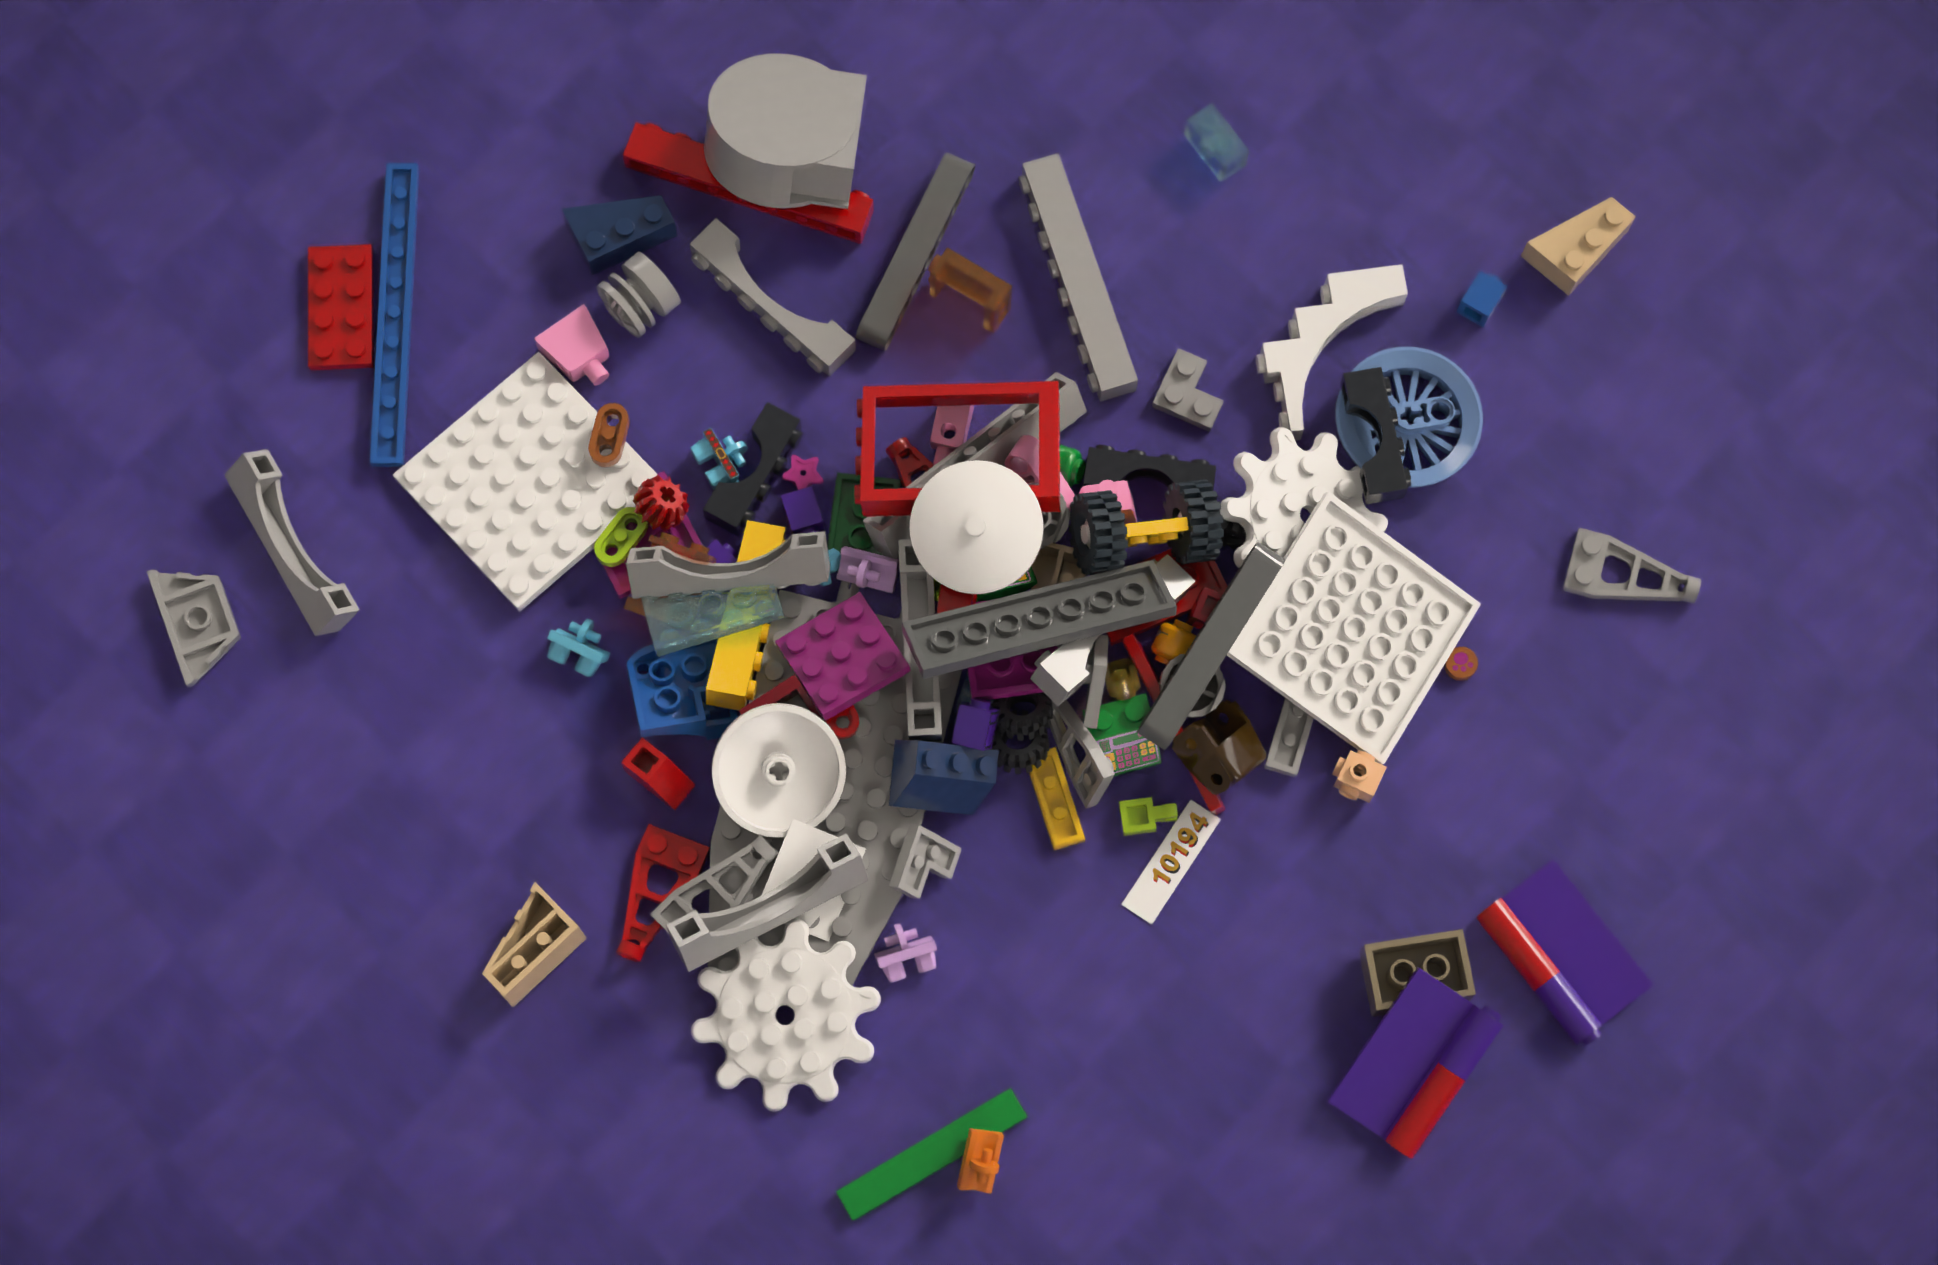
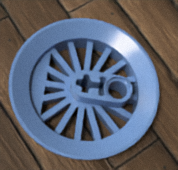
(1464, 404)

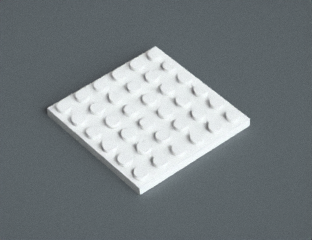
(520, 482)
(1353, 628)

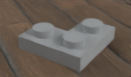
(1179, 393)
(919, 854)

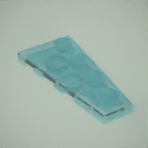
(696, 619)

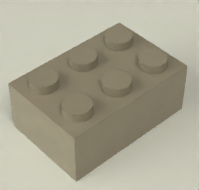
(1392, 963)

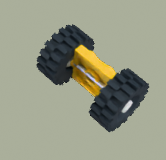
(1188, 526)

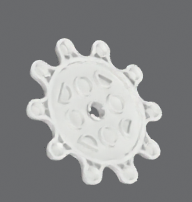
(1287, 484)
(823, 1021)

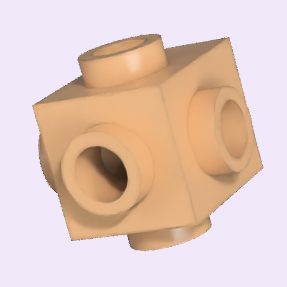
(1368, 776)

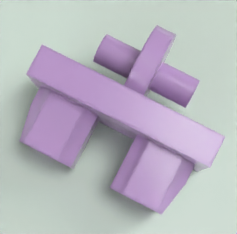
(868, 569)
(921, 950)

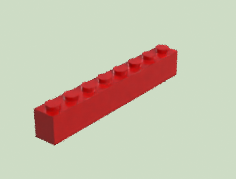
(684, 163)

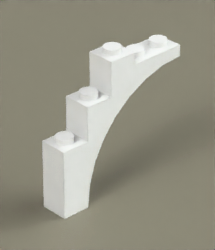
(1346, 299)

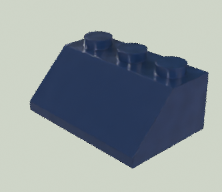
(941, 776)

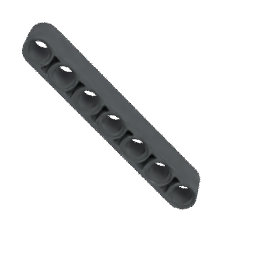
(915, 252)
(1211, 646)

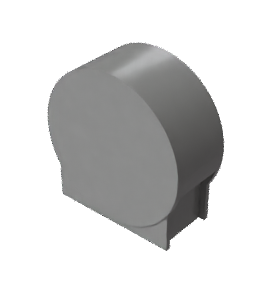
(784, 131)

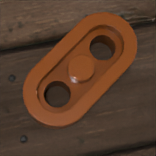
(608, 436)

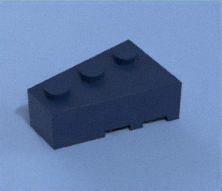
(618, 229)

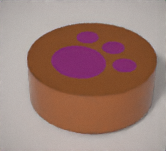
(1461, 664)

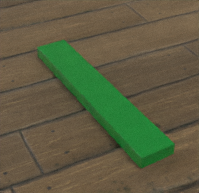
(928, 1155)

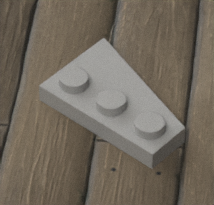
(1097, 667)

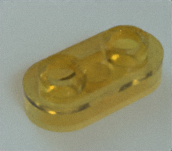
(1122, 679)

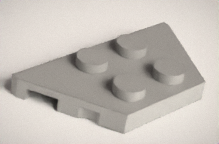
(195, 619)

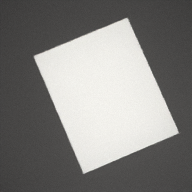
(795, 853)

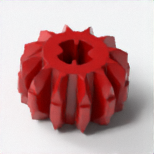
(661, 503)

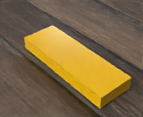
(1056, 802)

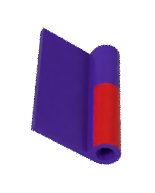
(1565, 952)
(1416, 1062)

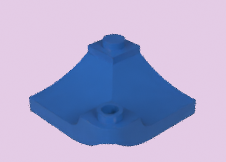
(674, 692)

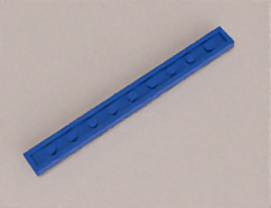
(394, 315)

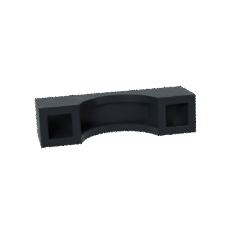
(1366, 396)
(1113, 465)
(734, 503)

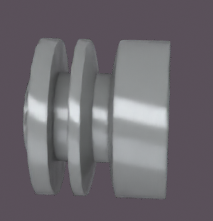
(643, 290)

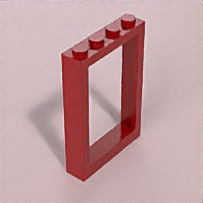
(901, 501)

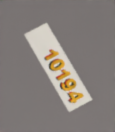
(1171, 862)

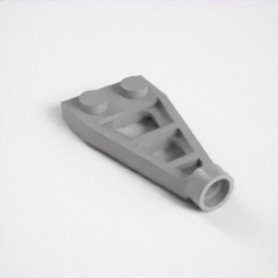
(1586, 565)
(1096, 770)
(679, 901)

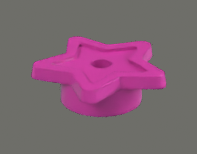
(797, 465)

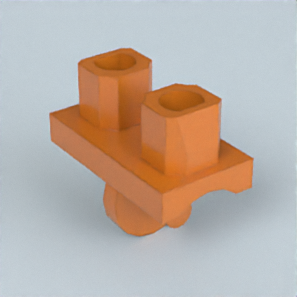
(980, 1160)

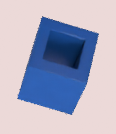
(1482, 298)

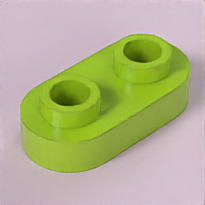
(619, 537)

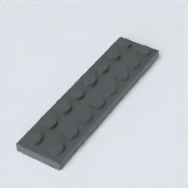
(1038, 619)

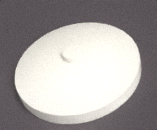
(976, 527)
(778, 768)

